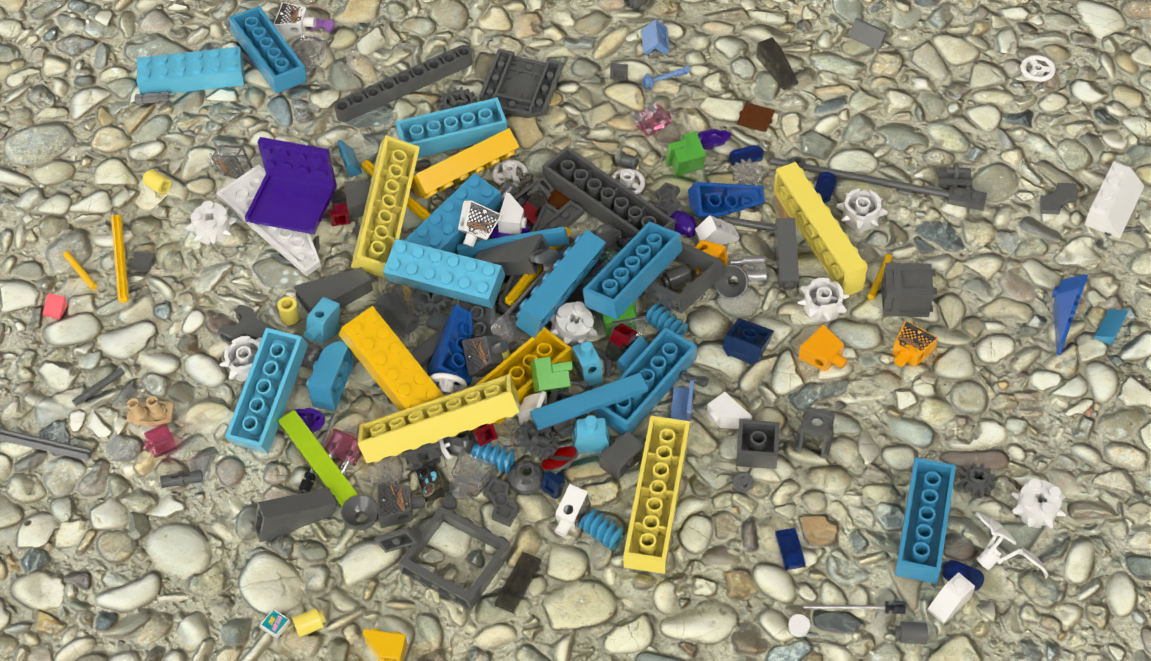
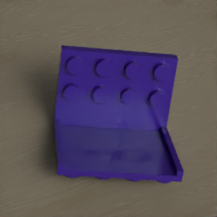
(295, 186)

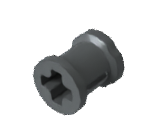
(627, 160)

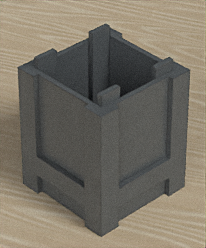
(908, 289)

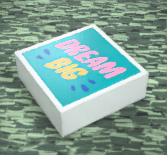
(275, 623)

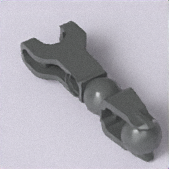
(549, 257)
(254, 328)

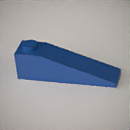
(723, 198)
(1065, 305)
(449, 352)

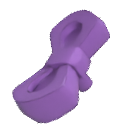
(328, 25)

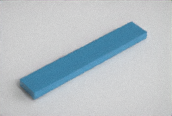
(553, 237)
(588, 401)

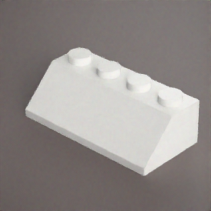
(1115, 200)

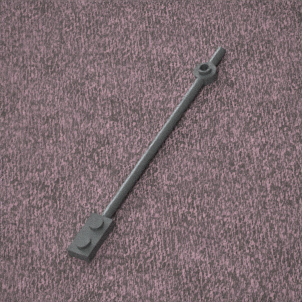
(956, 196)

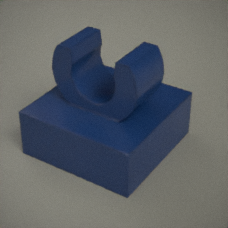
(553, 484)

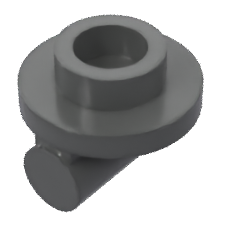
(742, 481)

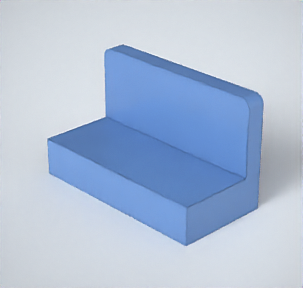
(655, 37)
(682, 402)

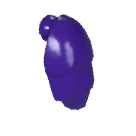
(713, 138)
(684, 223)
(312, 418)

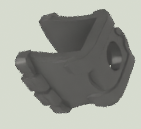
(824, 430)

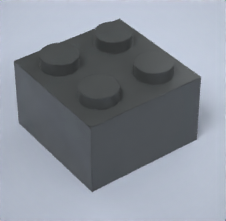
(757, 444)

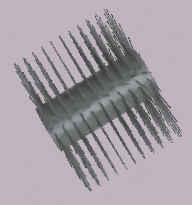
(398, 312)

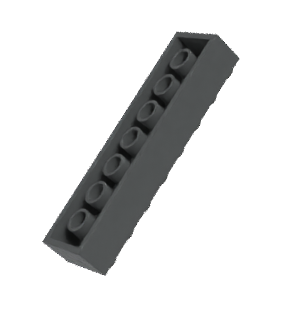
(602, 194)

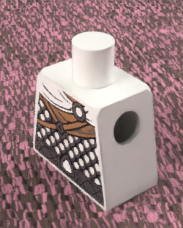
(293, 20)
(477, 222)
(572, 509)

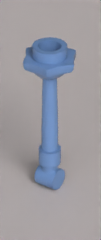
(648, 81)

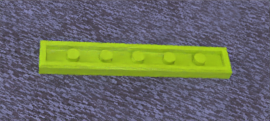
(317, 457)

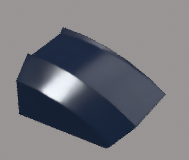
(747, 341)

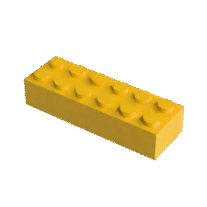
(464, 163)
(388, 360)
(518, 363)

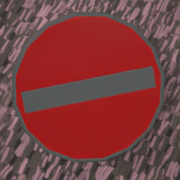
(560, 460)

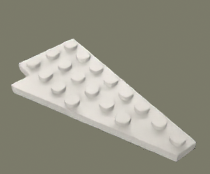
(293, 245)

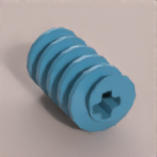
(660, 318)
(501, 459)
(601, 529)

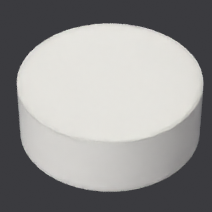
(799, 625)

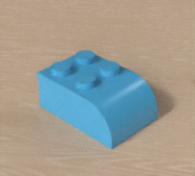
(330, 376)

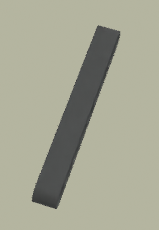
(403, 83)

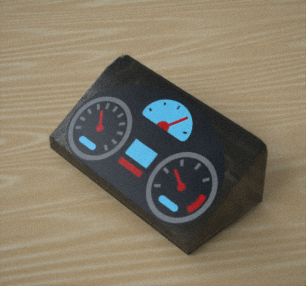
(430, 481)

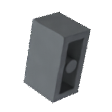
(621, 455)

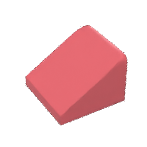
(55, 306)

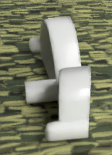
(443, 448)

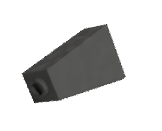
(786, 253)
(515, 255)
(341, 288)
(292, 512)

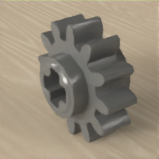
(977, 480)

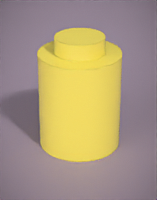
(157, 182)
(288, 311)
(308, 622)

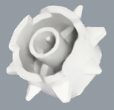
(861, 210)
(211, 223)
(823, 300)
(573, 323)
(240, 356)
(1038, 503)

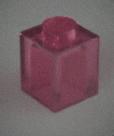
(159, 441)

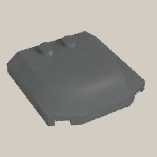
(521, 84)

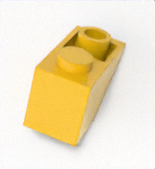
(386, 645)

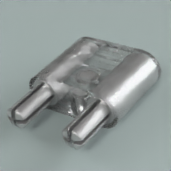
(754, 267)

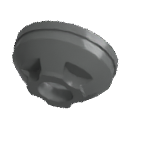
(723, 286)
(460, 444)
(525, 484)
(359, 505)

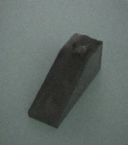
(776, 63)

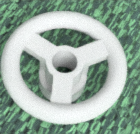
(1037, 70)
(509, 171)
(627, 178)
(446, 381)

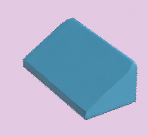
(349, 159)
(1111, 325)
(632, 353)

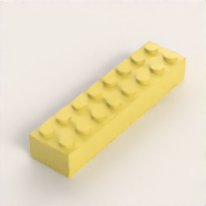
(385, 204)
(820, 228)
(438, 419)
(657, 495)

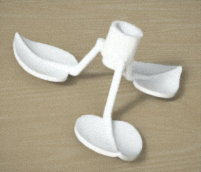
(991, 554)

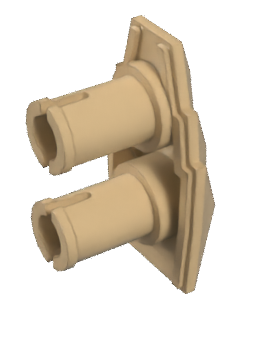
(150, 414)

